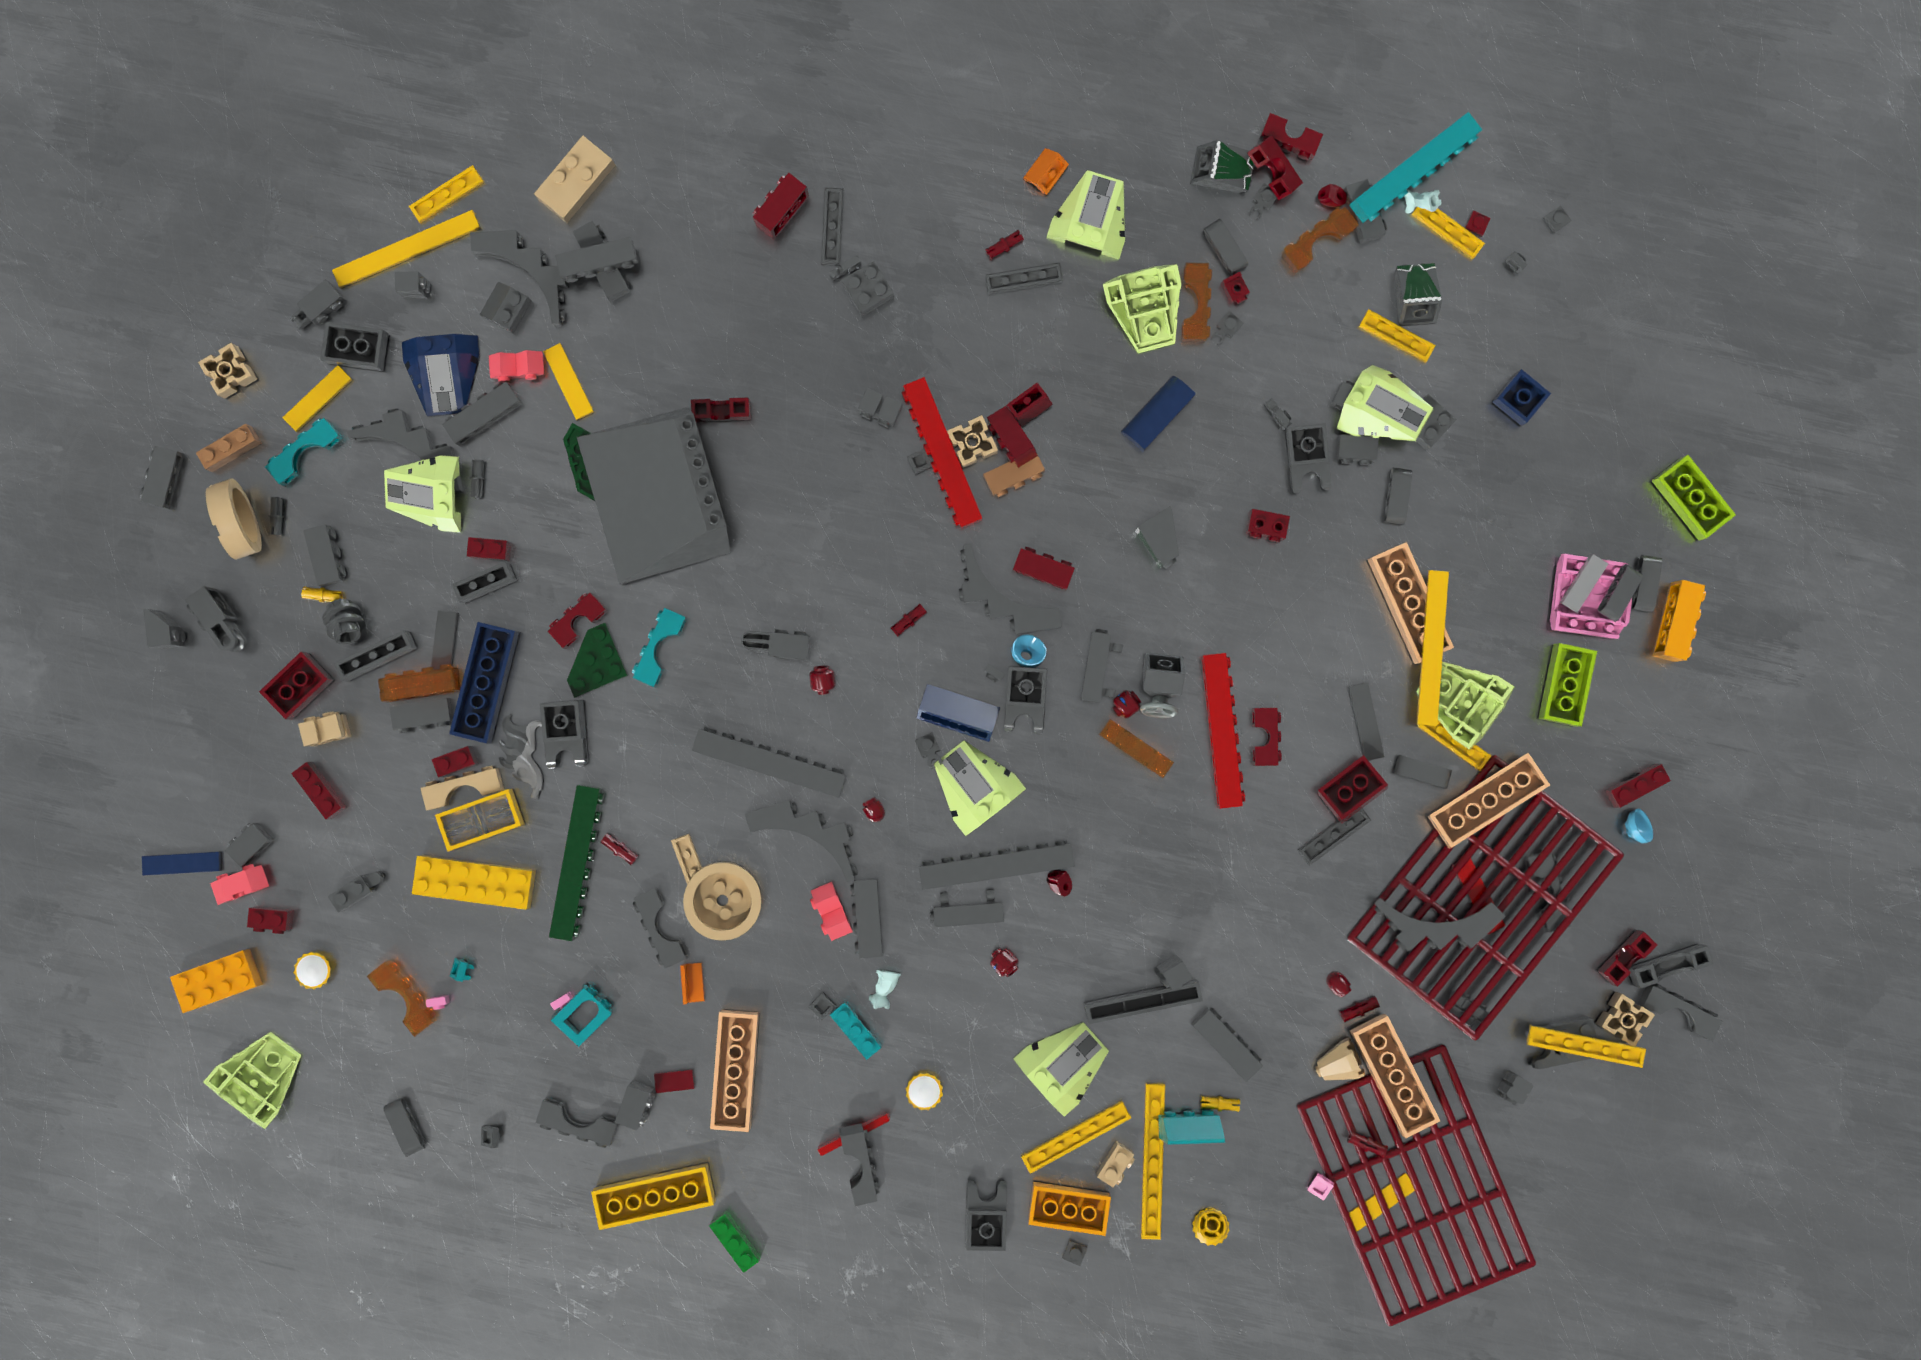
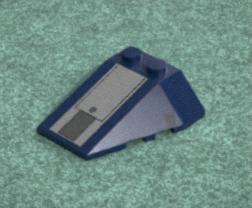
(442, 370)

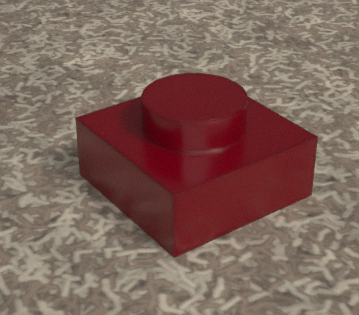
(1477, 223)

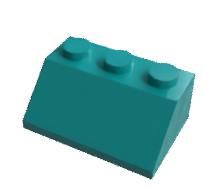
(1190, 1127)

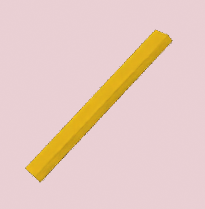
(406, 249)
(1432, 648)
(1152, 1162)

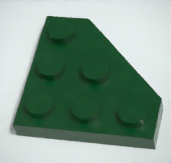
(576, 461)
(596, 662)

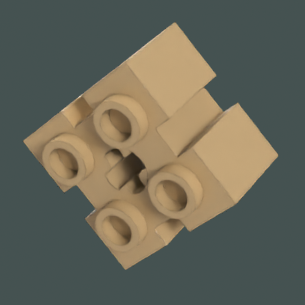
(217, 367)
(976, 430)
(323, 730)
(1636, 1018)

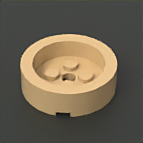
(234, 519)
(727, 920)

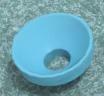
(1031, 645)
(1639, 826)

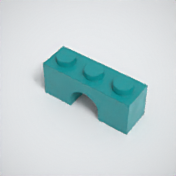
(854, 1029)

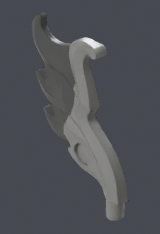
(519, 752)

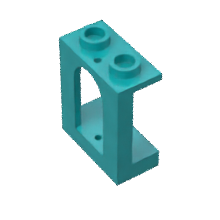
(585, 994)

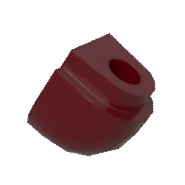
(1332, 196)
(874, 810)
(1060, 882)
(1338, 984)

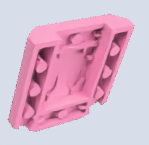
(1588, 619)

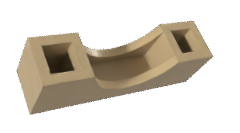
(439, 795)

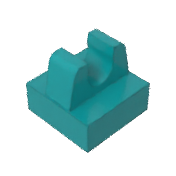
(459, 968)

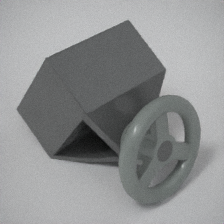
(1162, 680)

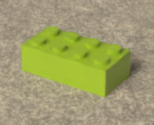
(1693, 497)
(1567, 684)

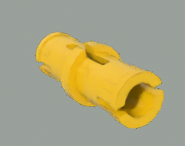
(321, 594)
(1219, 1104)

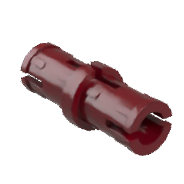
(1004, 244)
(908, 620)
(619, 849)
(1359, 1009)
(1378, 1148)

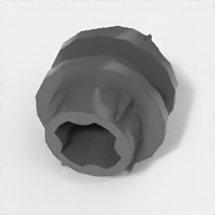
(343, 621)

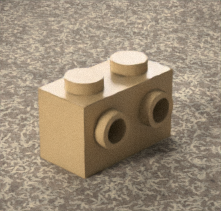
(1114, 1164)

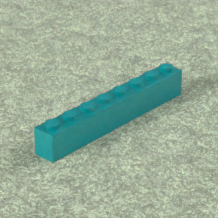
(1415, 167)

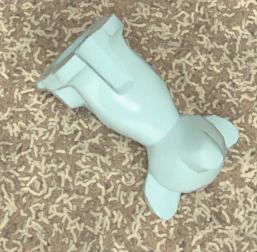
(1425, 200)
(886, 983)

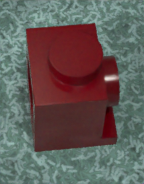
(1228, 286)

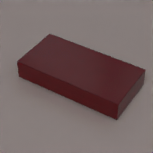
(674, 1081)

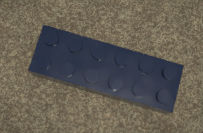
(484, 683)

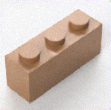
(228, 448)
(1011, 476)

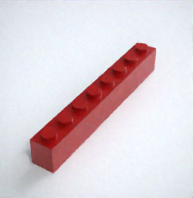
(942, 452)
(1221, 730)

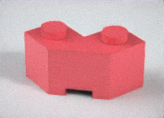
(509, 366)
(239, 884)
(830, 908)

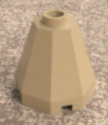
(1340, 1062)

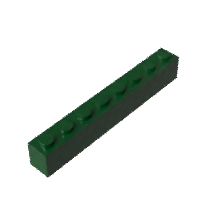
(576, 862)

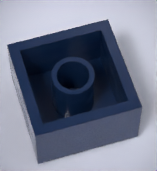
(1521, 397)

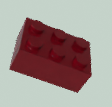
(780, 205)
(296, 685)
(1352, 789)

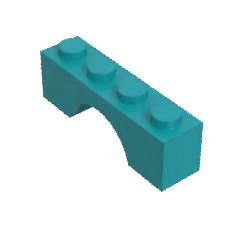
(284, 466)
(648, 669)

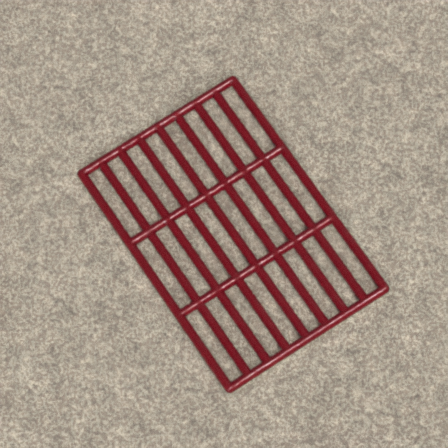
(1508, 867)
(1431, 1221)

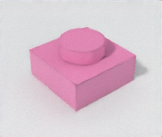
(562, 1001)
(438, 1002)
(1320, 1186)

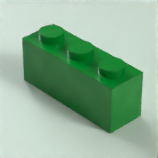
(735, 1241)

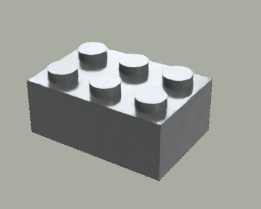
(354, 346)

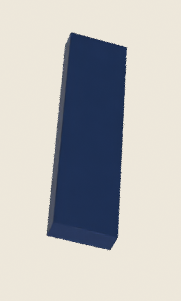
(181, 863)

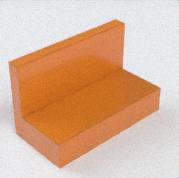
(1046, 170)
(692, 982)

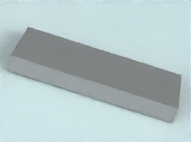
(1584, 583)

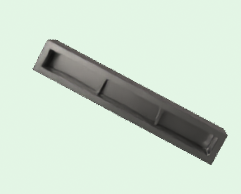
(1142, 1002)

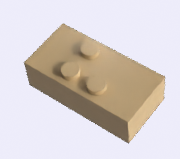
(574, 179)

